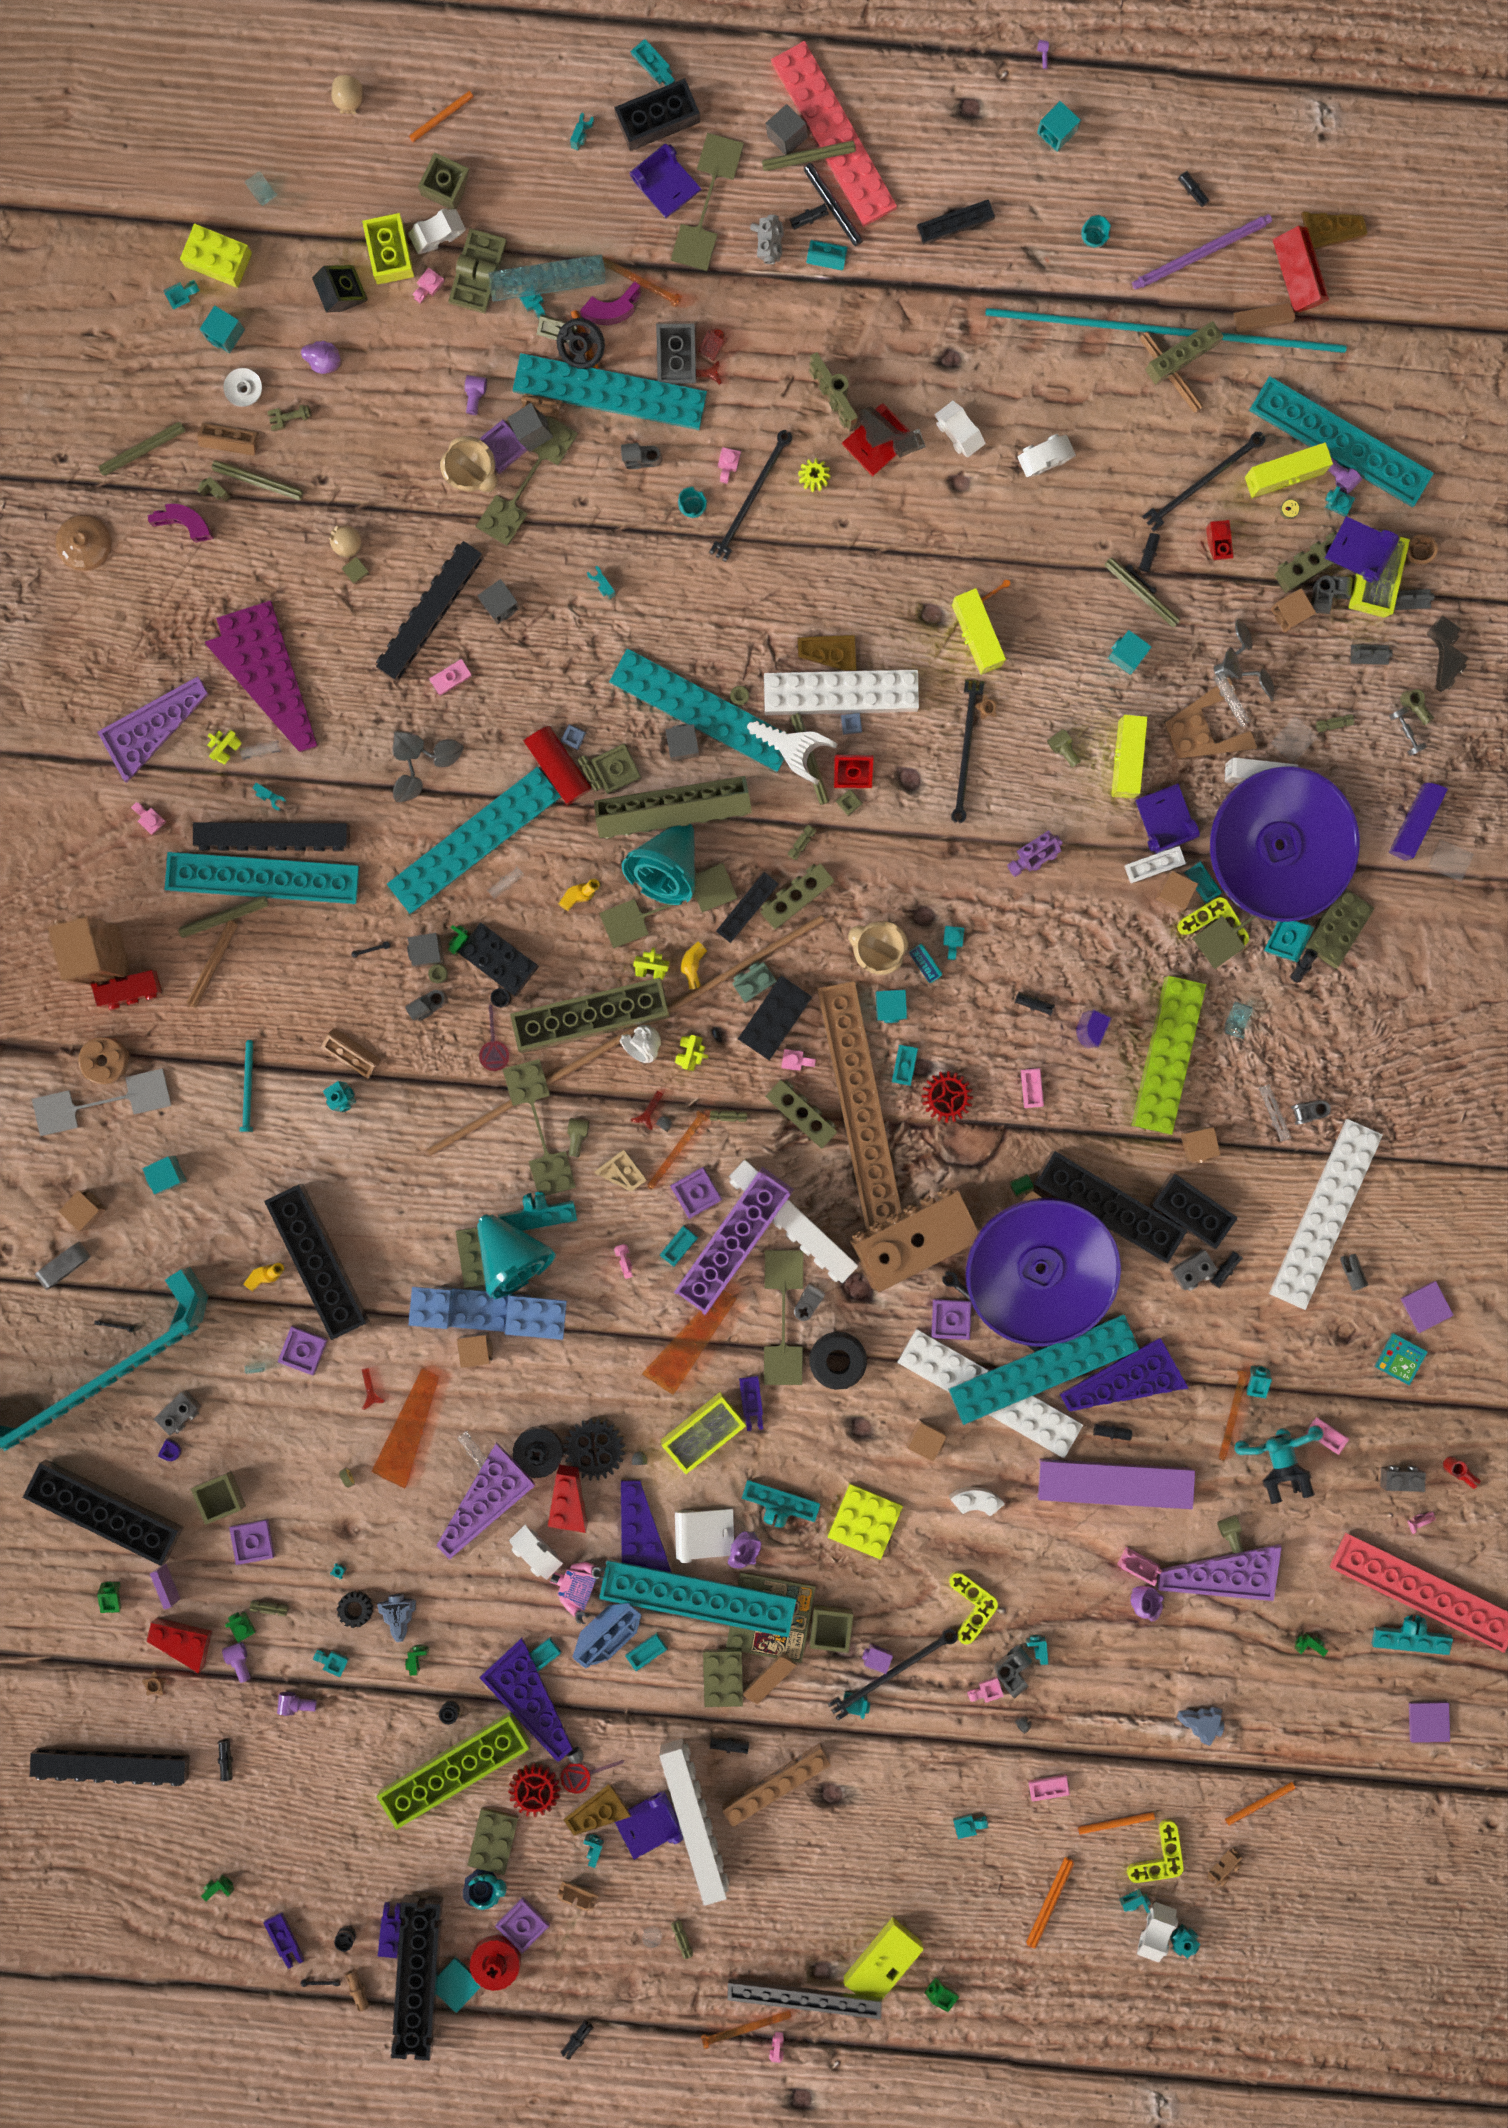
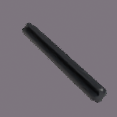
(833, 204)

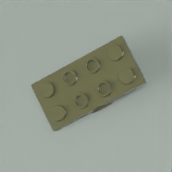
(471, 284)
(829, 386)
(1339, 928)

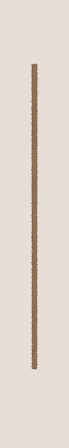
(615, 1041)

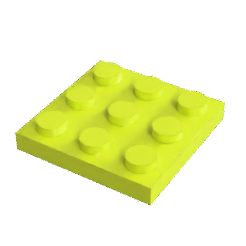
(865, 1521)

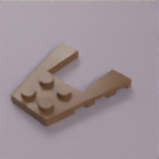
(1191, 733)

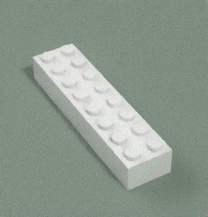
(841, 692)
(802, 1229)
(693, 1821)

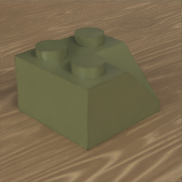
(444, 181)

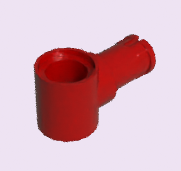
(1461, 1472)

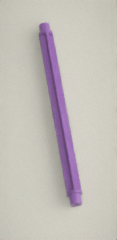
(1201, 252)

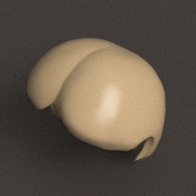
(469, 465)
(878, 946)

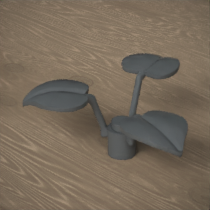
(1231, 665)
(408, 747)

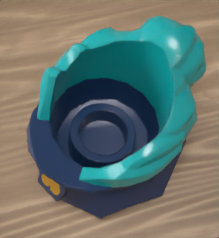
(483, 1889)

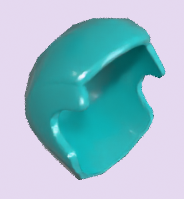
(1096, 231)
(692, 502)

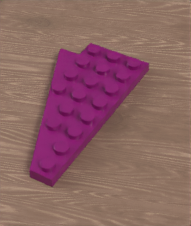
(259, 660)

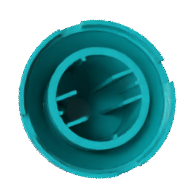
(664, 865)
(509, 1256)

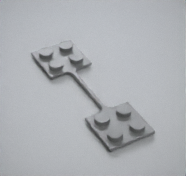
(58, 1113)

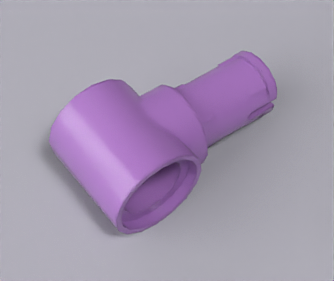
(475, 388)
(1345, 478)
(236, 1656)
(290, 1703)

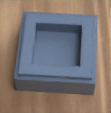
(851, 723)
(573, 737)

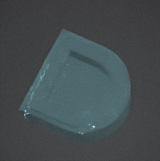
(254, 1368)

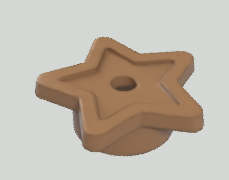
(991, 707)
(154, 1689)

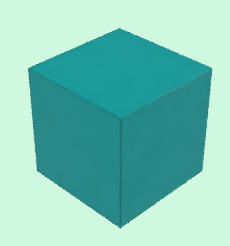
(1058, 126)
(222, 329)
(1129, 652)
(891, 1006)
(164, 1175)

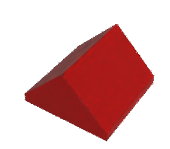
(853, 771)

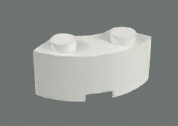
(440, 228)
(959, 429)
(1046, 455)
(976, 1499)
(535, 1552)
(1155, 1938)

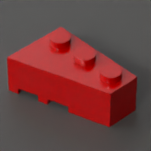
(567, 1503)

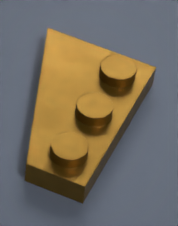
(1333, 229)
(829, 651)
(598, 1811)

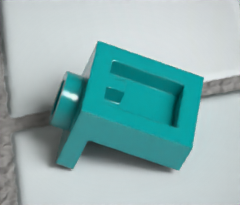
(1339, 501)
(1259, 1382)
(1041, 1650)
(859, 1707)
(593, 1853)
(1133, 1900)

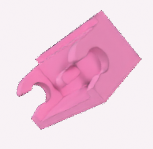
(1139, 1566)

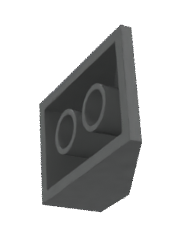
(676, 351)

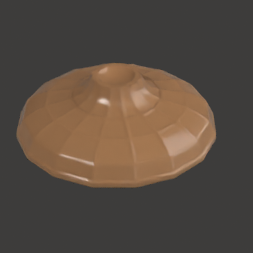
(83, 542)

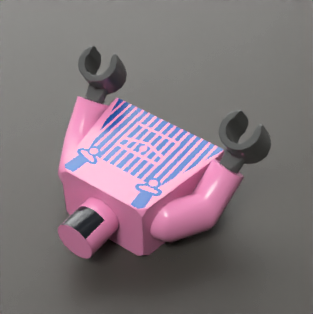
(577, 1587)

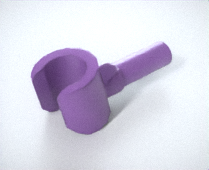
(1043, 47)

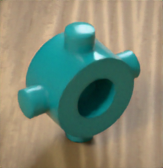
(338, 1571)

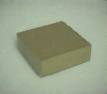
(355, 570)
(849, 802)

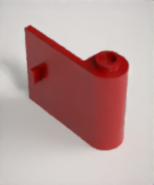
(877, 456)

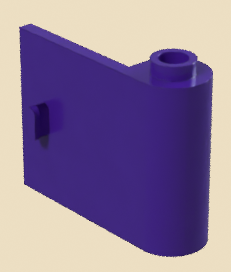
(663, 179)
(1364, 550)
(1168, 821)
(651, 1824)

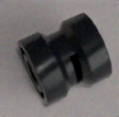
(497, 998)
(449, 1708)
(342, 1942)

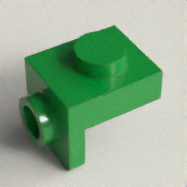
(1306, 1640)
(412, 1661)
(212, 1887)

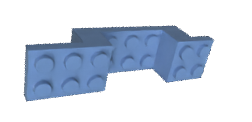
(476, 1310)

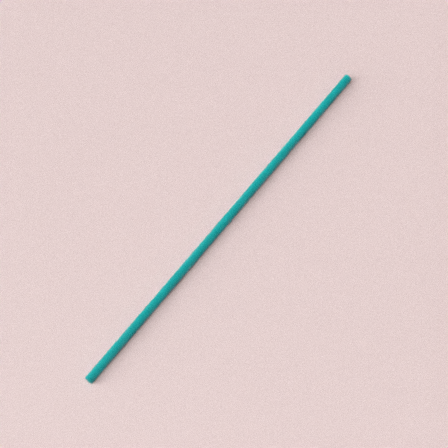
(1162, 330)

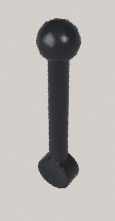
(1129, 568)
(386, 945)
(130, 1328)
(304, 1983)

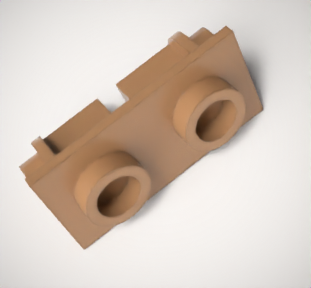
(547, 406)
(1221, 1873)
(569, 1891)

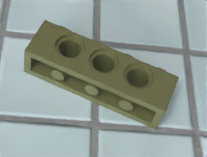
(1184, 353)
(1290, 580)
(814, 872)
(820, 1137)

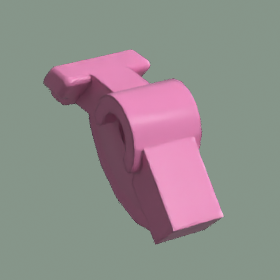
(625, 1262)
(1420, 1520)
(777, 2055)

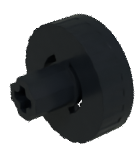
(538, 1466)

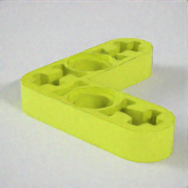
(1226, 912)
(978, 1601)
(1164, 1863)

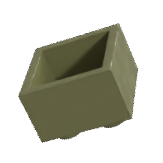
(218, 1497)
(831, 1628)

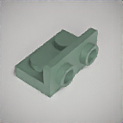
(754, 981)

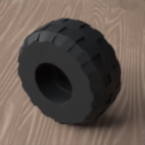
(838, 1379)

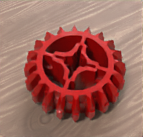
(942, 1080)
(543, 1803)

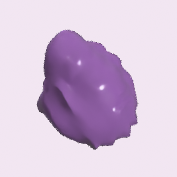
(322, 357)
(744, 1550)
(1146, 1602)

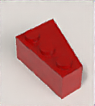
(127, 990)
(181, 1642)

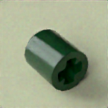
(1021, 1185)

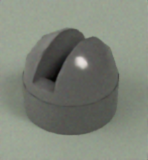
(664, 1123)
(639, 1458)
(1023, 1725)
(576, 1755)

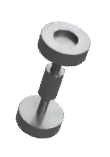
(1408, 731)

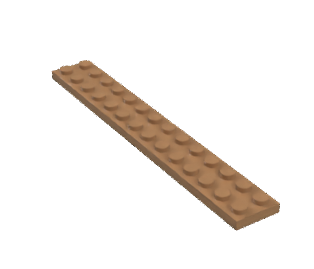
(859, 1102)

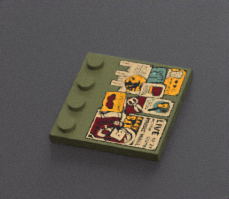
(770, 1644)

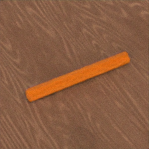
(1050, 1902)

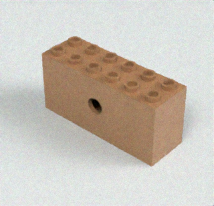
(88, 950)
(941, 1230)

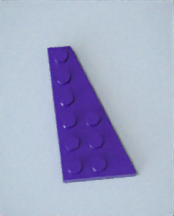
(1132, 1377)
(639, 1535)
(522, 1691)

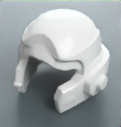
(643, 1045)

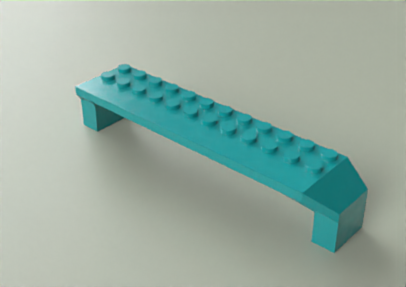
(188, 1315)

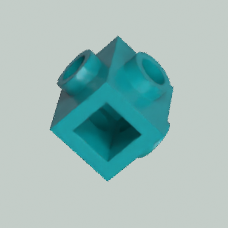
(339, 1096)
(1185, 1941)

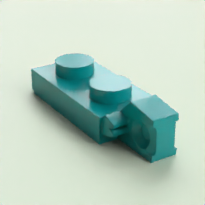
(653, 63)

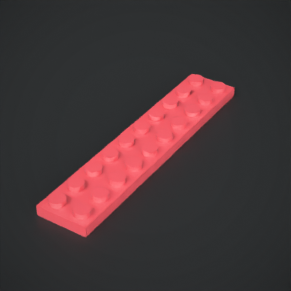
(831, 126)
(1422, 1591)

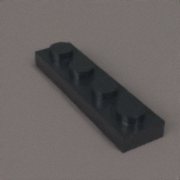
(955, 222)
(747, 907)

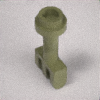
(304, 412)

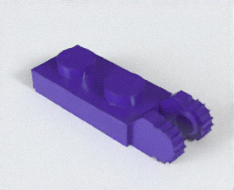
(751, 1400)
(389, 1932)
(283, 1939)

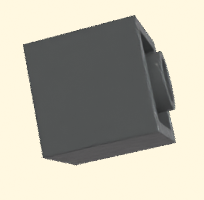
(786, 129)
(530, 427)
(498, 602)
(682, 742)
(425, 950)

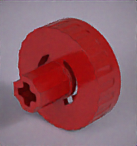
(482, 1969)

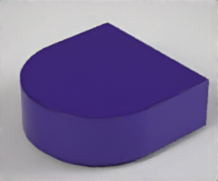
(170, 1450)

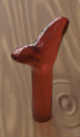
(710, 373)
(645, 1116)
(371, 1396)

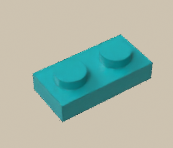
(904, 1065)

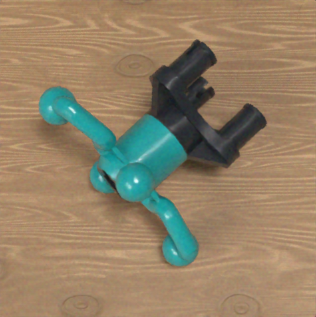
(1284, 1461)

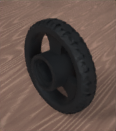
(595, 336)

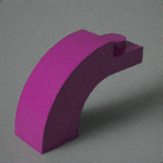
(612, 312)
(183, 515)

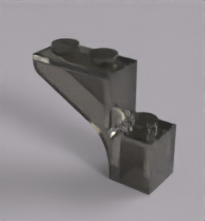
(881, 431)
(1450, 659)

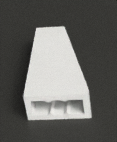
(1239, 769)

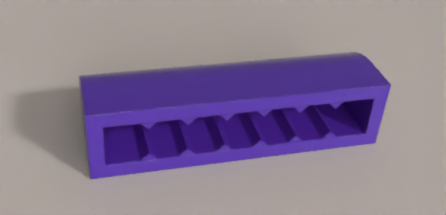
(1417, 821)
(1092, 1028)

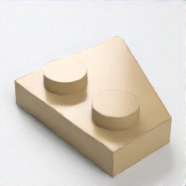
(622, 1172)

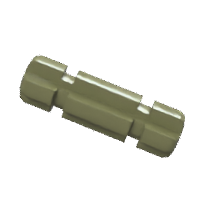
(1335, 723)
(590, 773)
(801, 842)
(728, 1116)
(268, 1608)
(682, 1939)

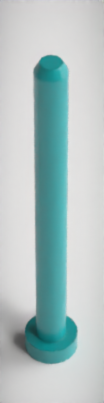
(247, 1088)

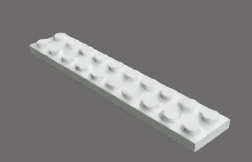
(1325, 1214)
(1029, 1416)

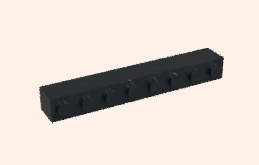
(430, 611)
(271, 835)
(109, 1766)

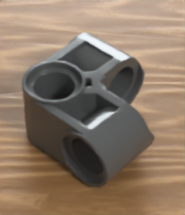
(636, 456)
(1337, 587)
(425, 1005)
(1016, 1661)

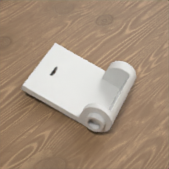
(702, 1533)

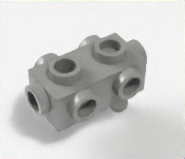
(769, 238)

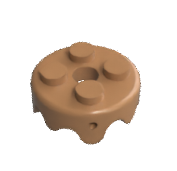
(116, 1063)

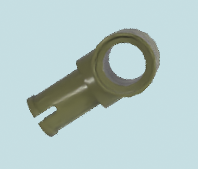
(1418, 705)
(1061, 744)
(577, 1132)
(1231, 1529)

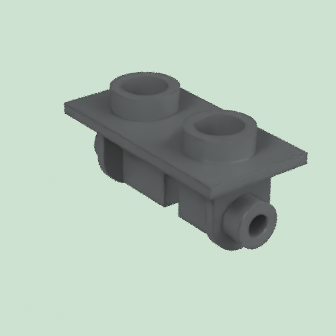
(1414, 599)
(1370, 654)

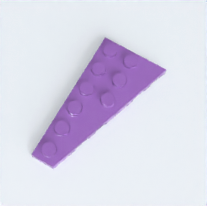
(143, 732)
(493, 1491)
(1237, 1575)

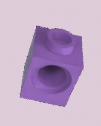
(877, 1658)

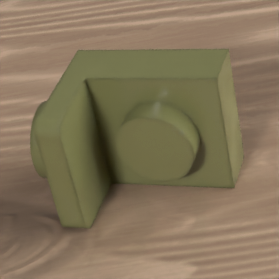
(217, 491)

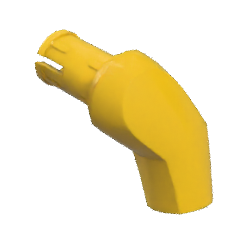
(579, 893)
(690, 964)
(264, 1274)

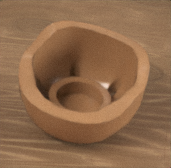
(1419, 551)

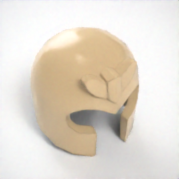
(346, 94)
(345, 541)

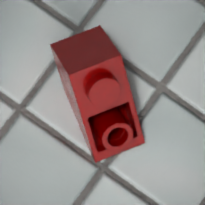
(1220, 540)

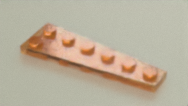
(682, 1352)
(403, 1441)

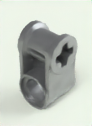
(1307, 1112)
(810, 1299)

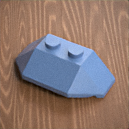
(606, 1634)

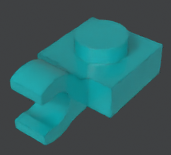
(579, 137)
(178, 295)
(533, 302)
(604, 588)
(264, 793)
(953, 938)
(333, 1663)
(967, 1826)

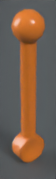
(1006, 583)

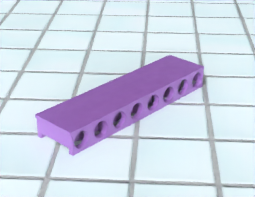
(734, 1240)
(1116, 1484)

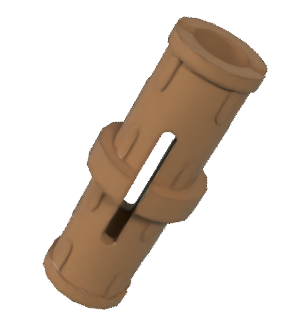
(357, 1990)

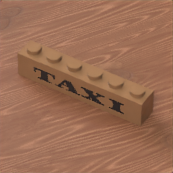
(776, 1784)

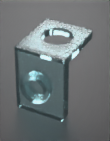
(260, 188)
(1238, 1019)

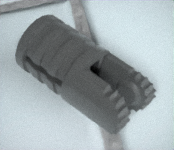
(1354, 1272)

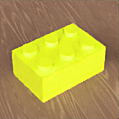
(388, 248)
(216, 255)

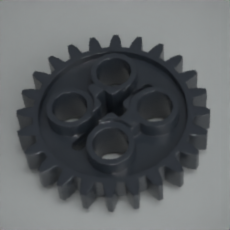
(611, 1447)

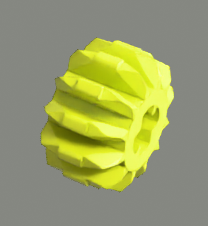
(806, 478)

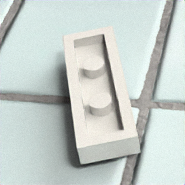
(1155, 864)

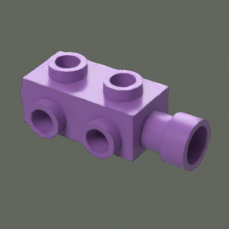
(1036, 853)

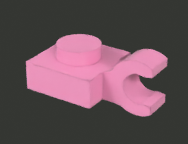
(428, 283)
(728, 462)
(149, 819)
(794, 1060)
(989, 1690)

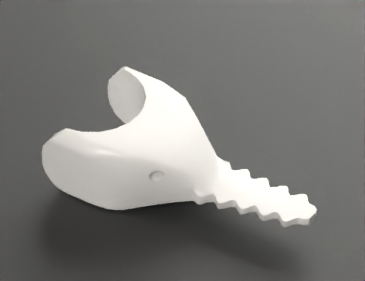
(793, 746)

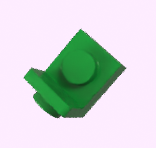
(457, 942)
(109, 1597)
(240, 1626)
(941, 1995)

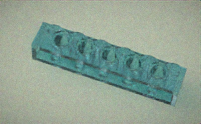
(546, 277)

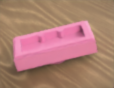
(450, 677)
(1032, 1088)
(1331, 1438)
(1049, 1787)

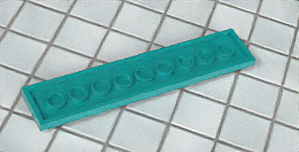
(610, 391)
(1344, 441)
(694, 706)
(473, 840)
(262, 878)
(1043, 1369)
(697, 1598)

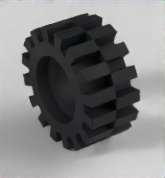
(350, 1620)

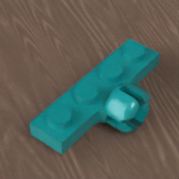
(539, 1213)
(779, 1503)
(1412, 1637)

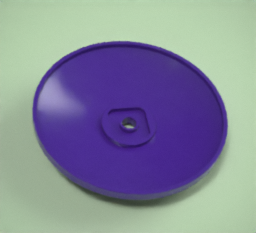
(1316, 836)
(1050, 1303)

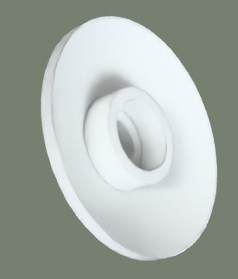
(236, 381)

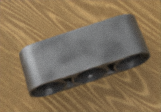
(62, 1265)

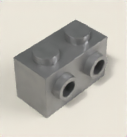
(1194, 1270)
(177, 1413)
(1403, 1479)

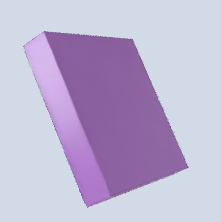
(503, 445)
(696, 1192)
(1426, 1306)
(951, 1319)
(302, 1350)
(252, 1542)
(165, 1586)
(1429, 1721)
(522, 1925)

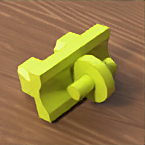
(218, 752)
(651, 961)
(694, 1052)

